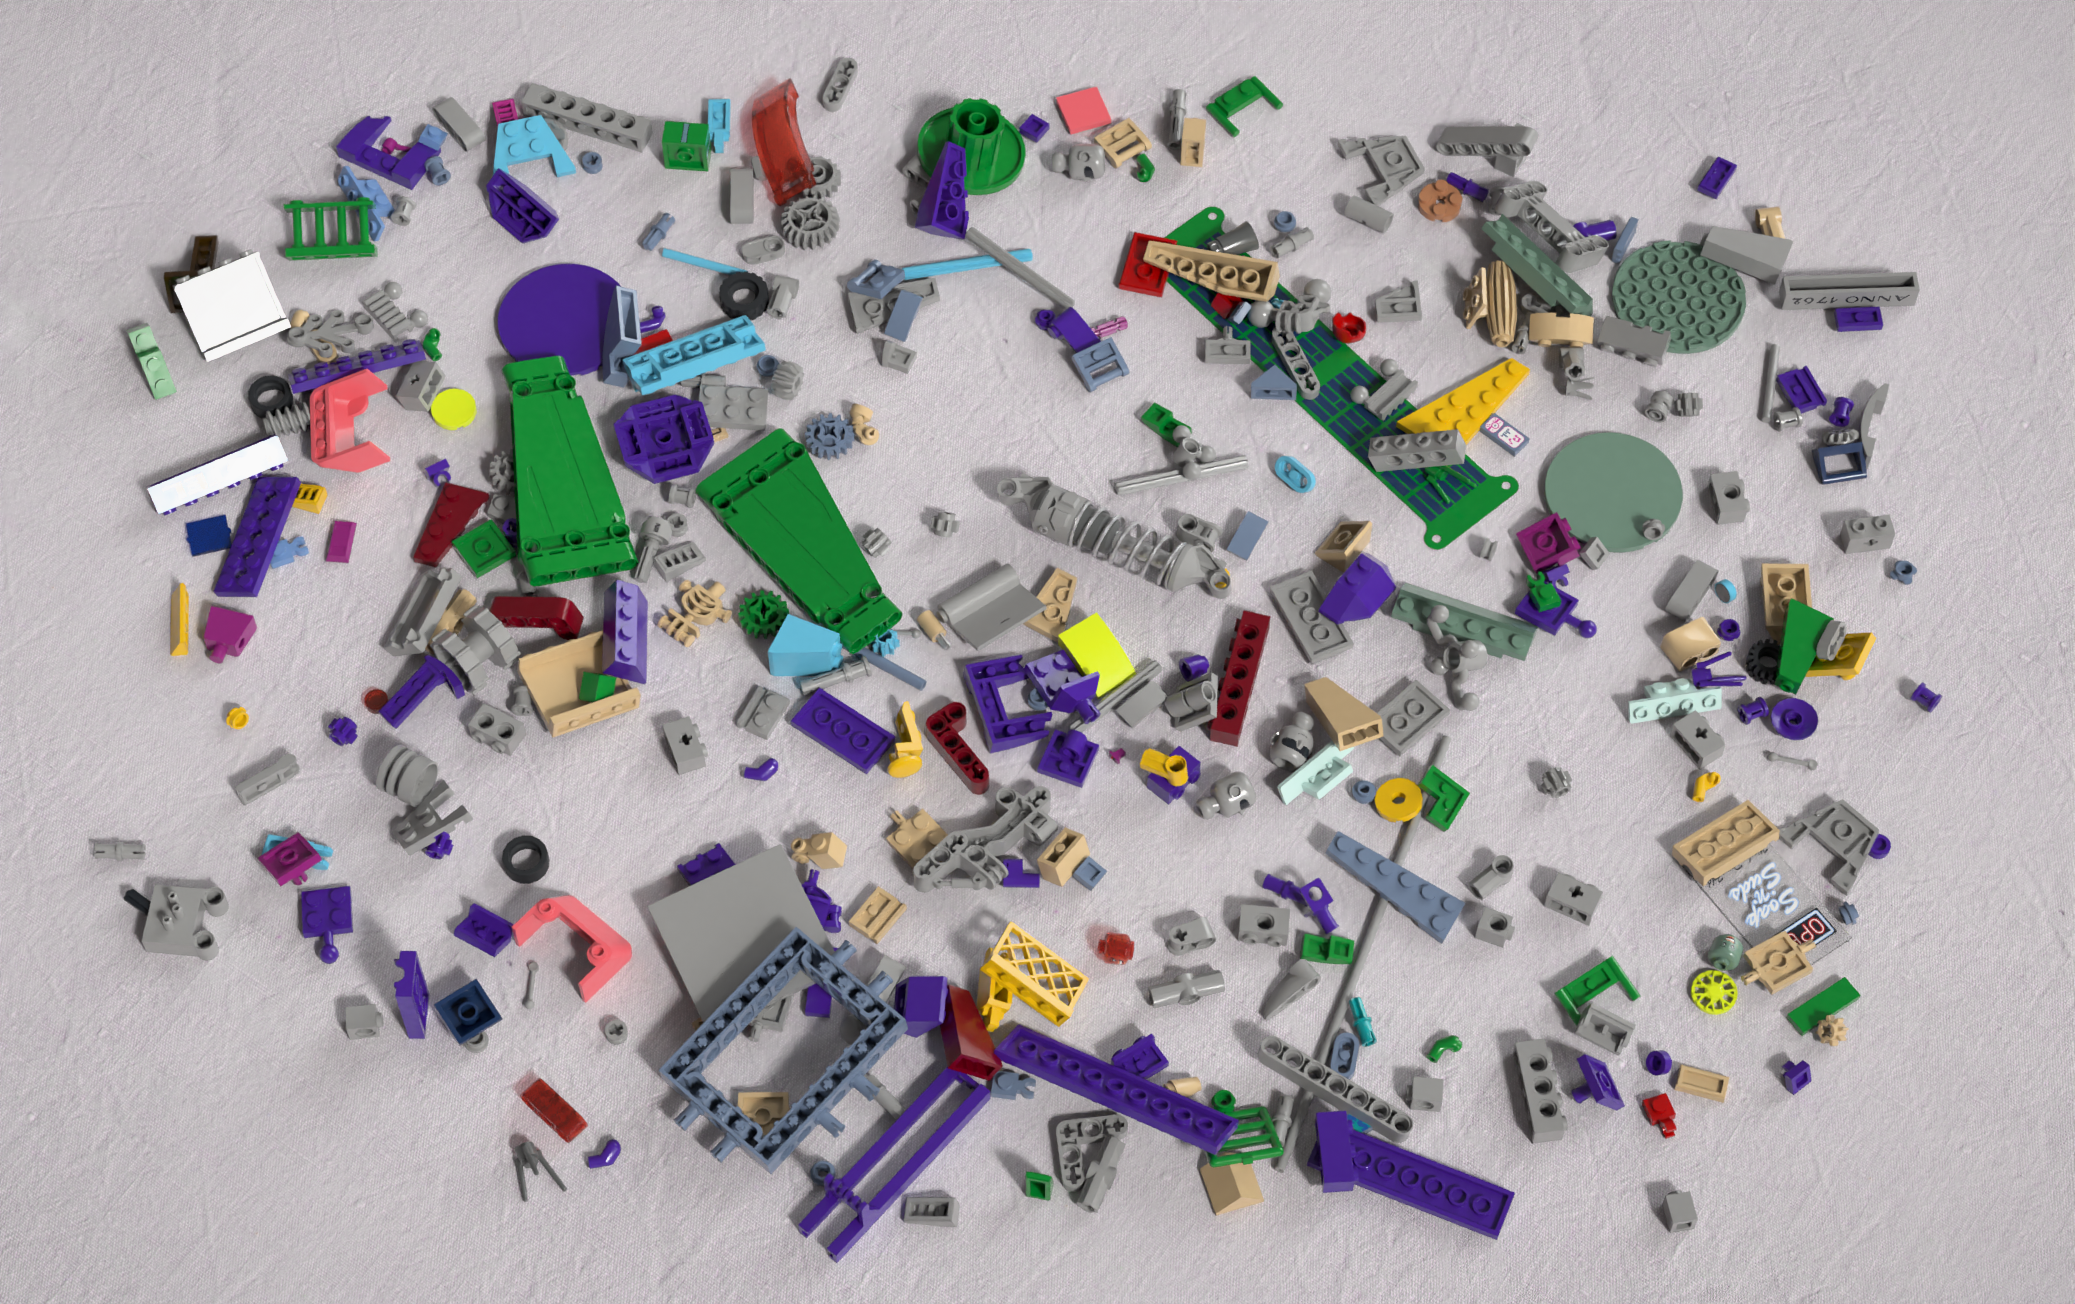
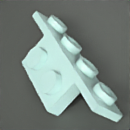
(1673, 700)
(1317, 775)

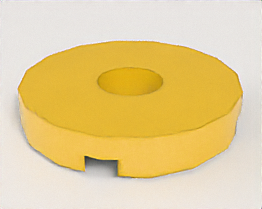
(1398, 788)

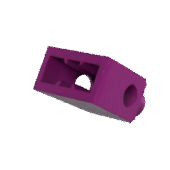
(227, 633)

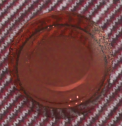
(375, 700)

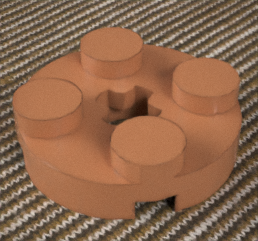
(1440, 191)

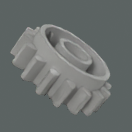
(826, 178)

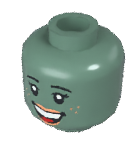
(1725, 952)

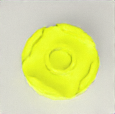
(453, 409)

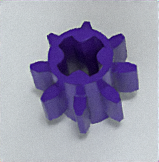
(343, 731)
(441, 846)

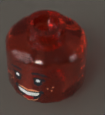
(1116, 948)

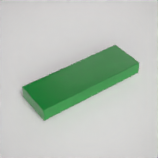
(1825, 1003)

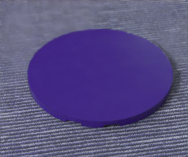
(558, 314)

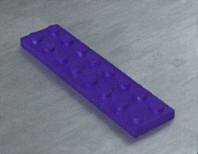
(1427, 1185)

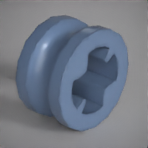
(592, 169)

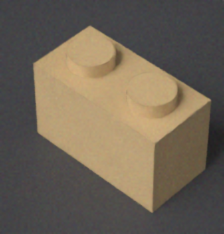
(1063, 857)

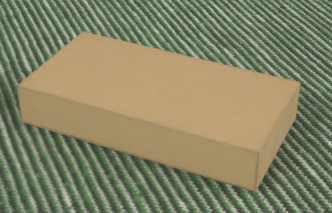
(1702, 1083)

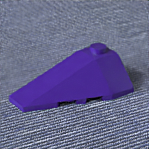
(943, 204)

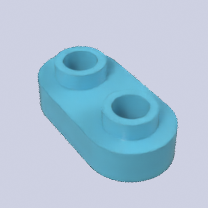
(1296, 475)

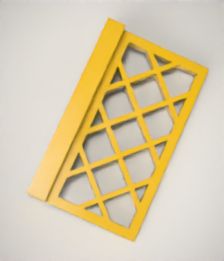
(1027, 987)

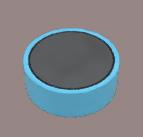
(1725, 591)

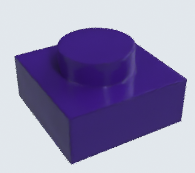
(1034, 128)

